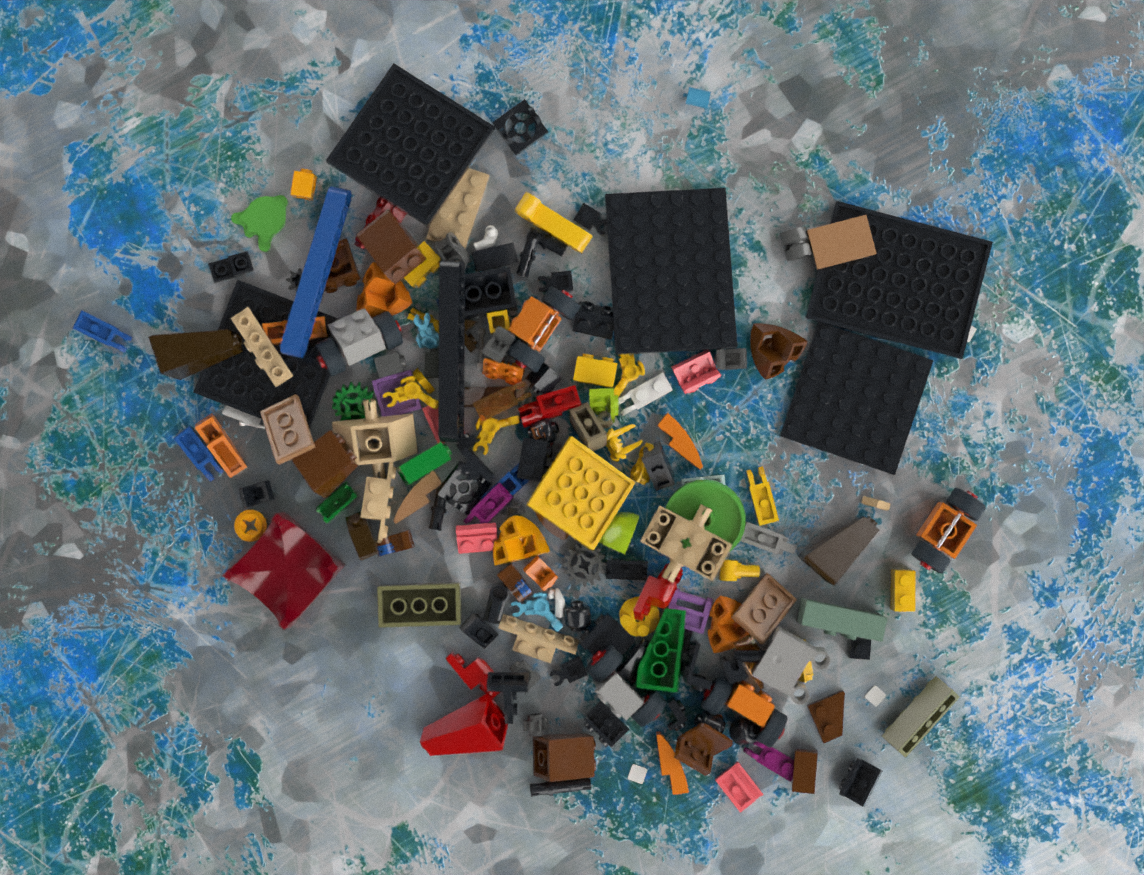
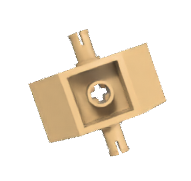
(394, 435)
(667, 535)

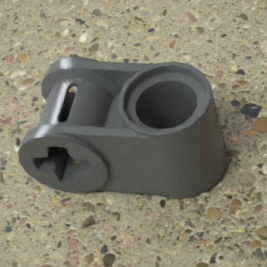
(451, 248)

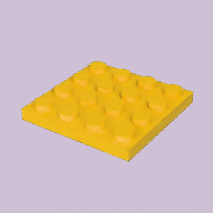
(581, 493)

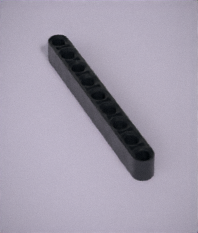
(451, 350)

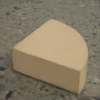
(876, 503)

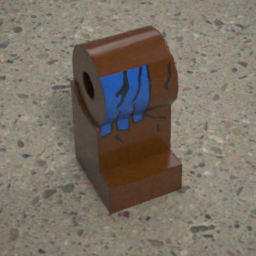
(396, 543)
(515, 582)

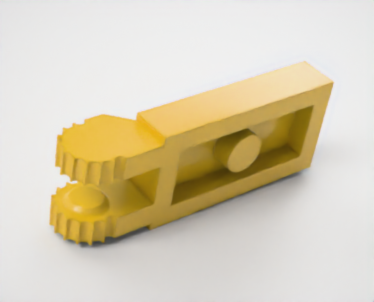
(762, 498)

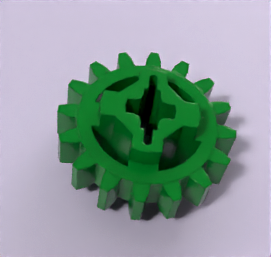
(349, 396)

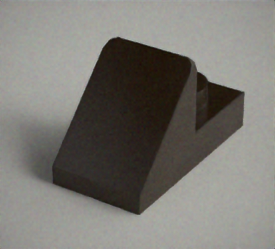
(470, 341)

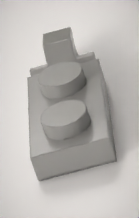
(766, 539)

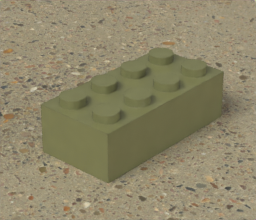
(419, 604)

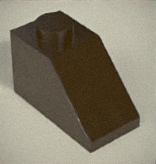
(362, 536)

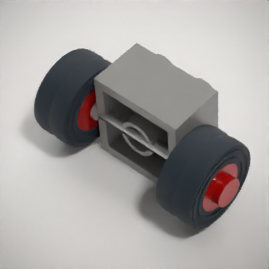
(356, 339)
(619, 693)

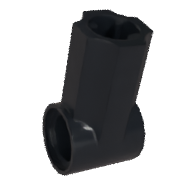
(495, 604)

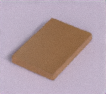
(841, 242)
(287, 429)
(764, 608)

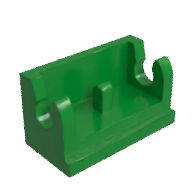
(337, 502)

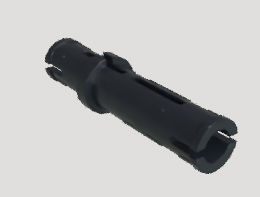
(556, 787)

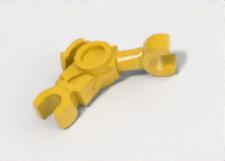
(630, 372)
(409, 391)
(489, 428)

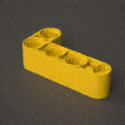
(552, 223)

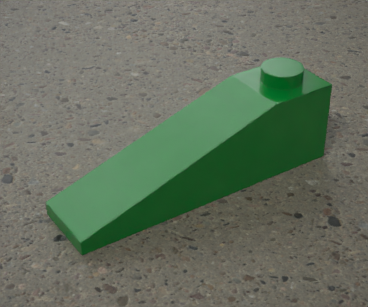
(663, 658)

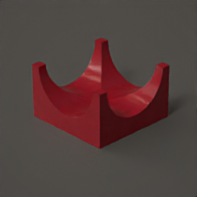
(286, 569)

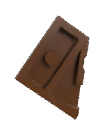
(828, 716)

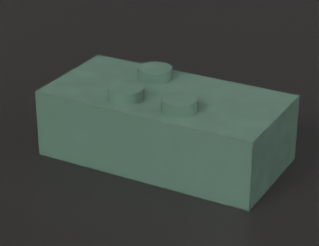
(842, 620)

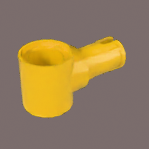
(732, 570)

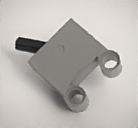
(783, 662)

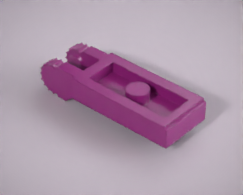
(490, 505)
(773, 760)

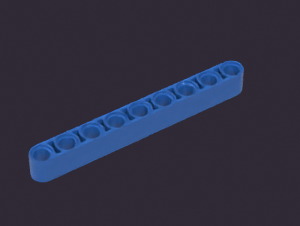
(316, 272)

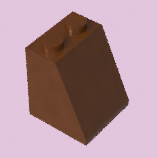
(391, 246)
(326, 464)
(564, 756)

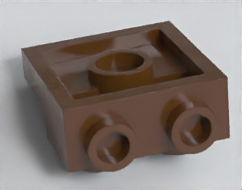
(343, 269)

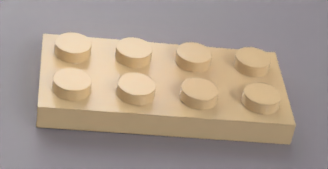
(460, 209)

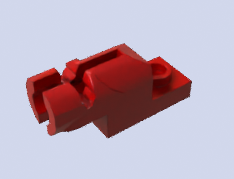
(549, 405)
(657, 593)
(473, 673)

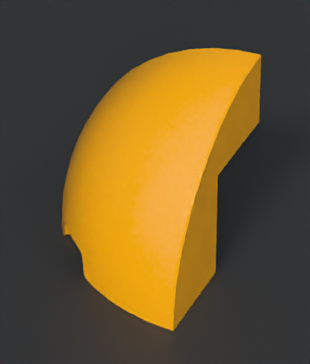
(518, 541)

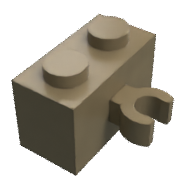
(589, 427)

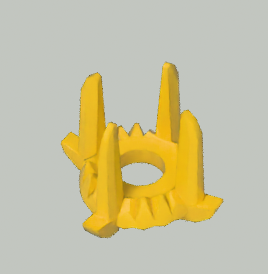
(615, 447)

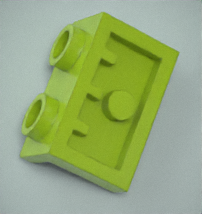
(604, 400)

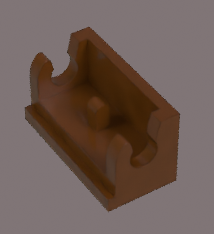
(805, 771)

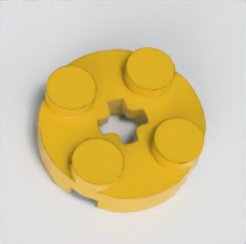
(642, 627)

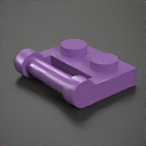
(694, 619)

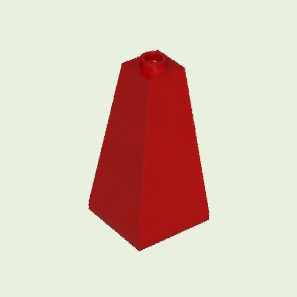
(469, 729)

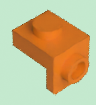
(541, 573)

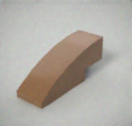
(418, 496)

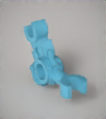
(427, 335)
(540, 607)

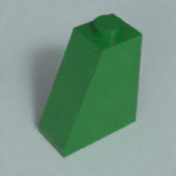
(424, 463)

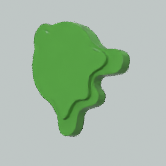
(263, 218)

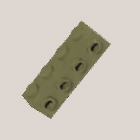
(920, 716)

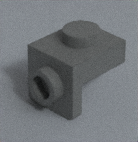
(499, 344)
(731, 359)

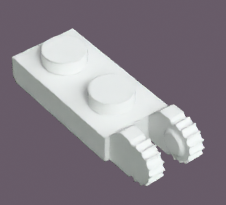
(646, 393)

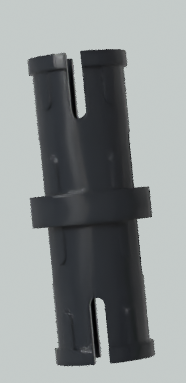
(548, 242)
(527, 256)
(438, 511)

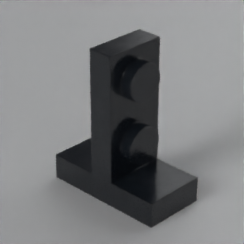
(509, 684)

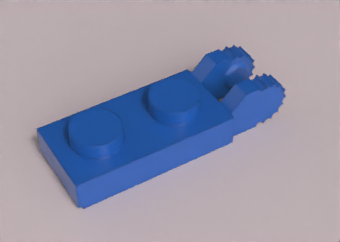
(100, 330)
(197, 451)

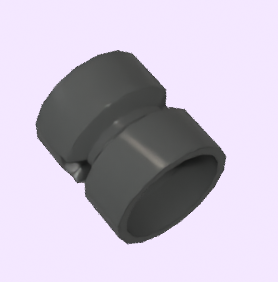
(796, 243)

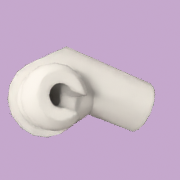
(489, 238)
(559, 601)

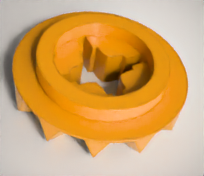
(241, 526)

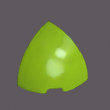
(620, 531)

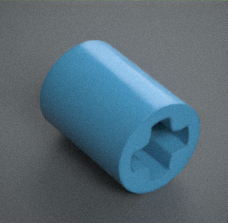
(697, 97)

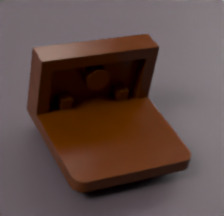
(699, 746)

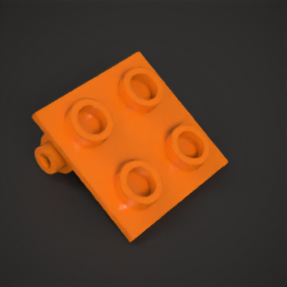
(510, 373)

